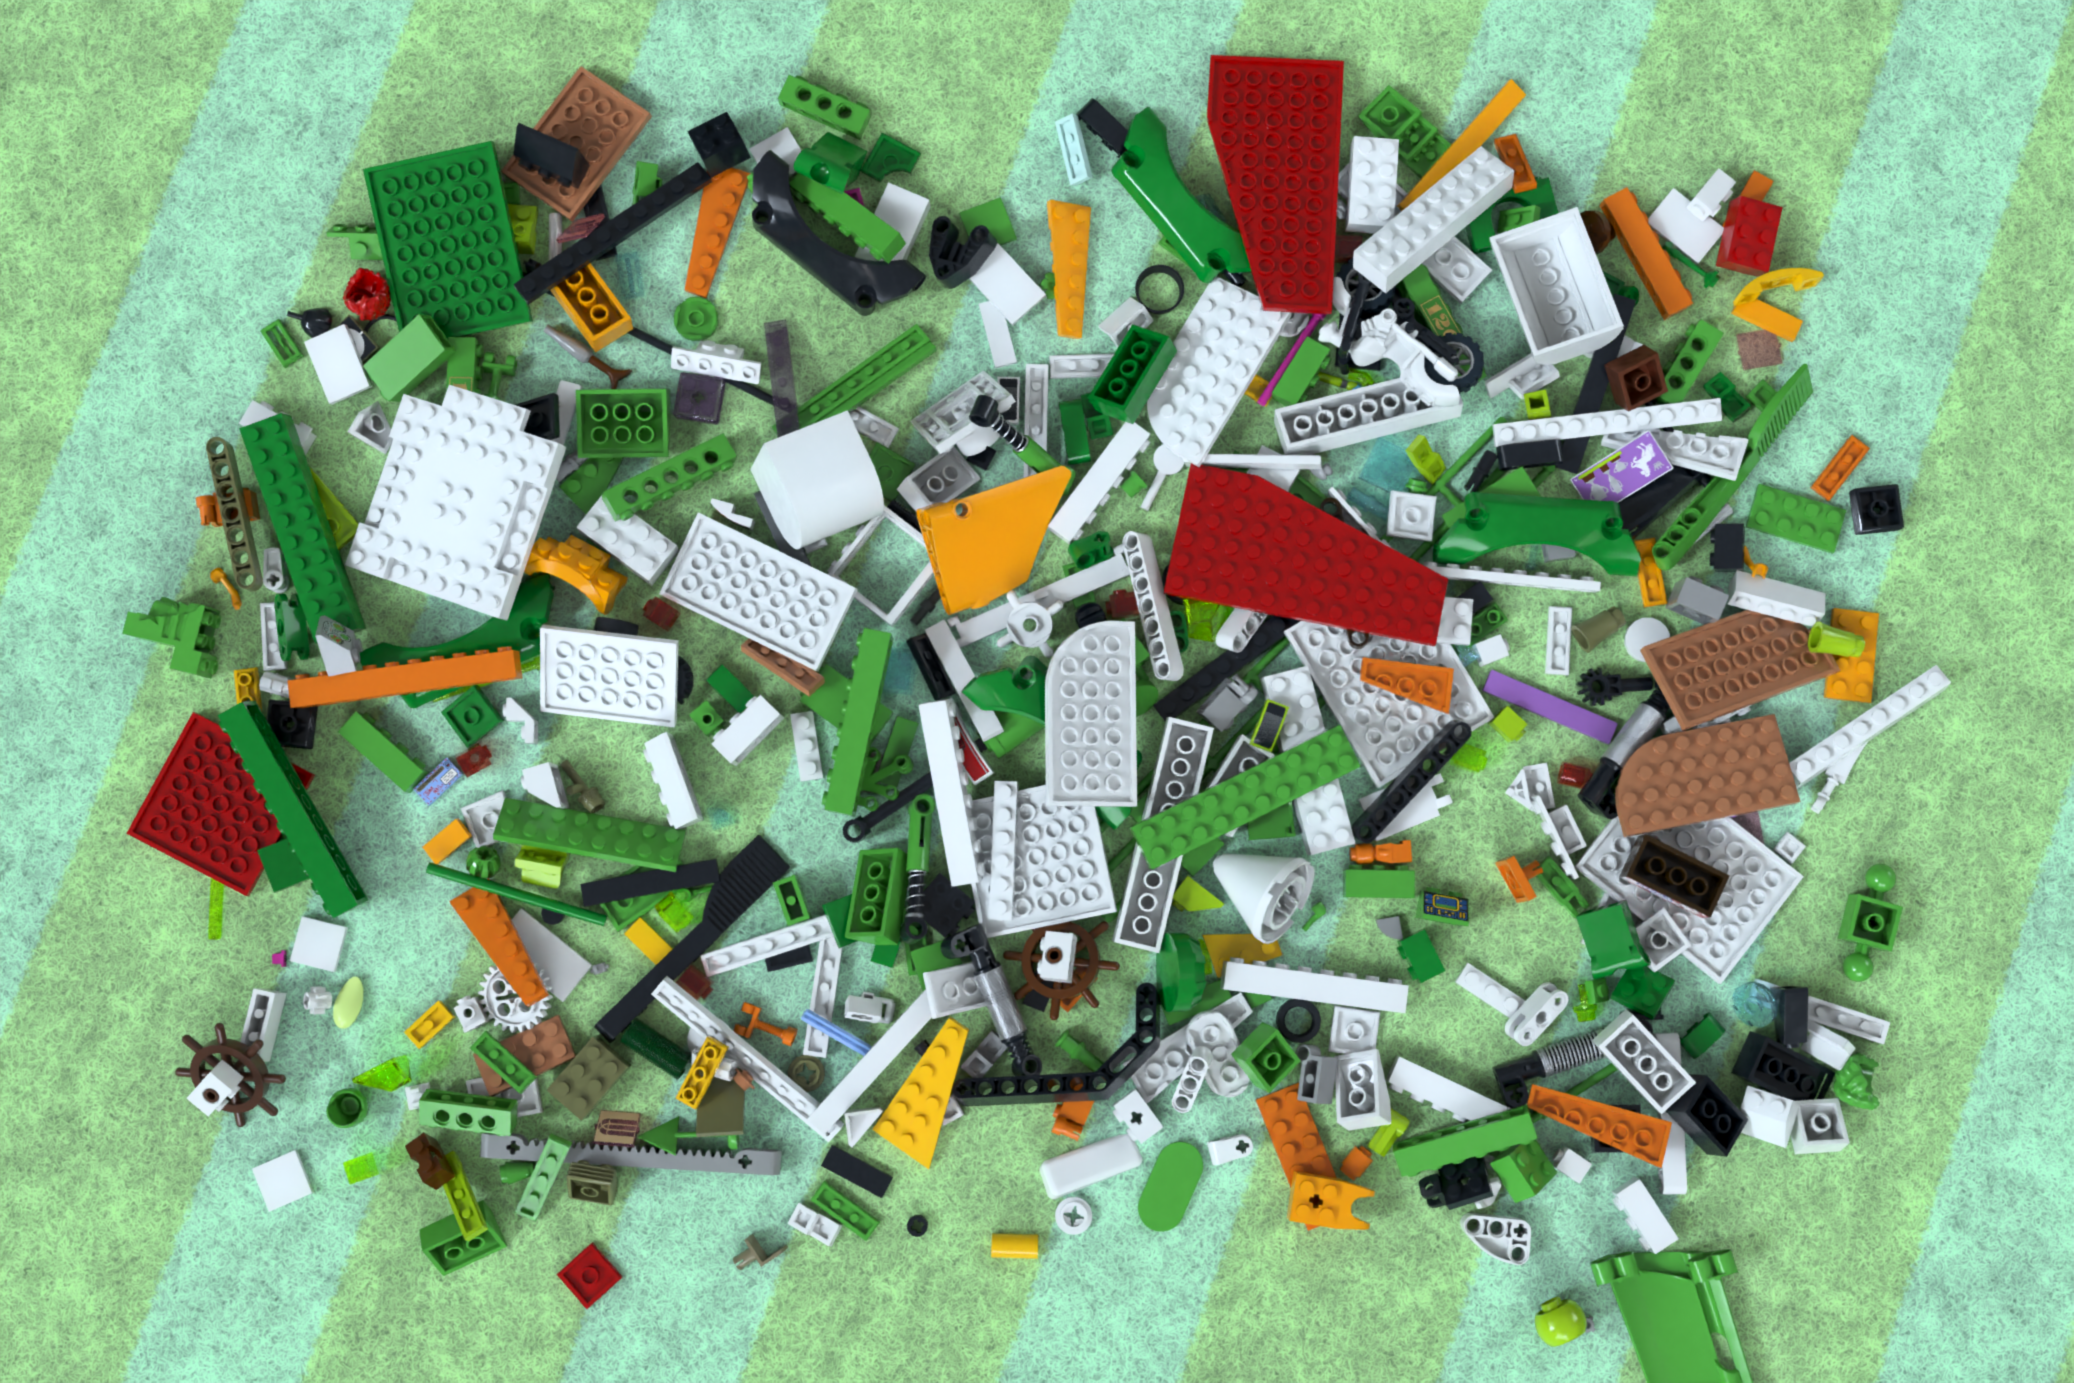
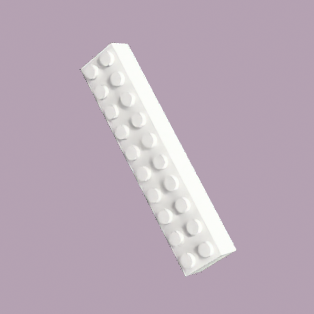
(1174, 779)

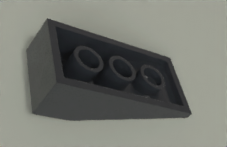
(1781, 1069)

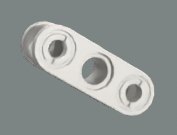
(1536, 1014)

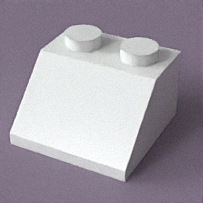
(545, 783)
(1768, 1116)
(1819, 1127)

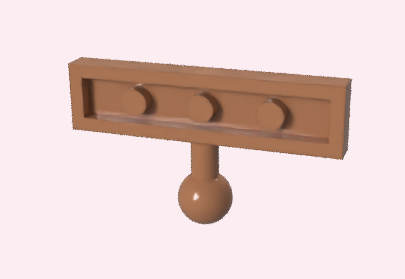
(788, 669)

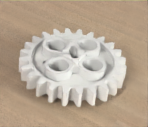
(520, 1015)

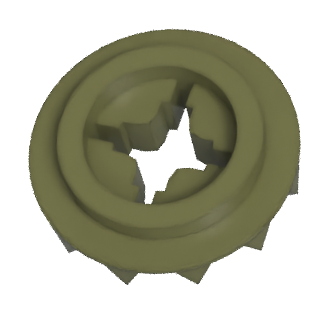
(813, 1064)

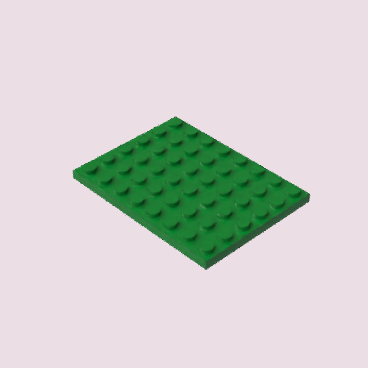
(448, 240)

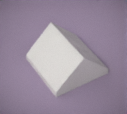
(1658, 948)

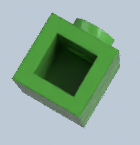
(707, 719)

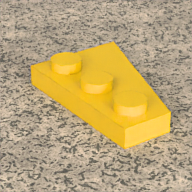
(1241, 946)

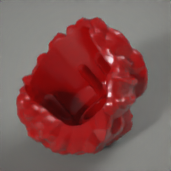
(367, 294)

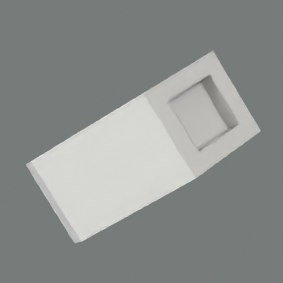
(517, 713)

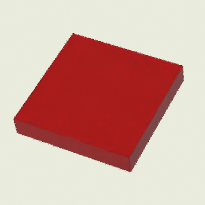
(589, 1275)

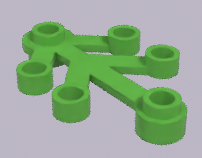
(870, 780)

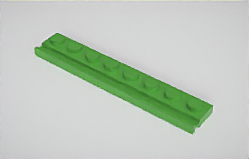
(868, 377)

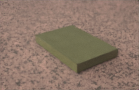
(721, 1109)

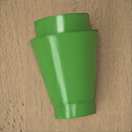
(515, 1171)

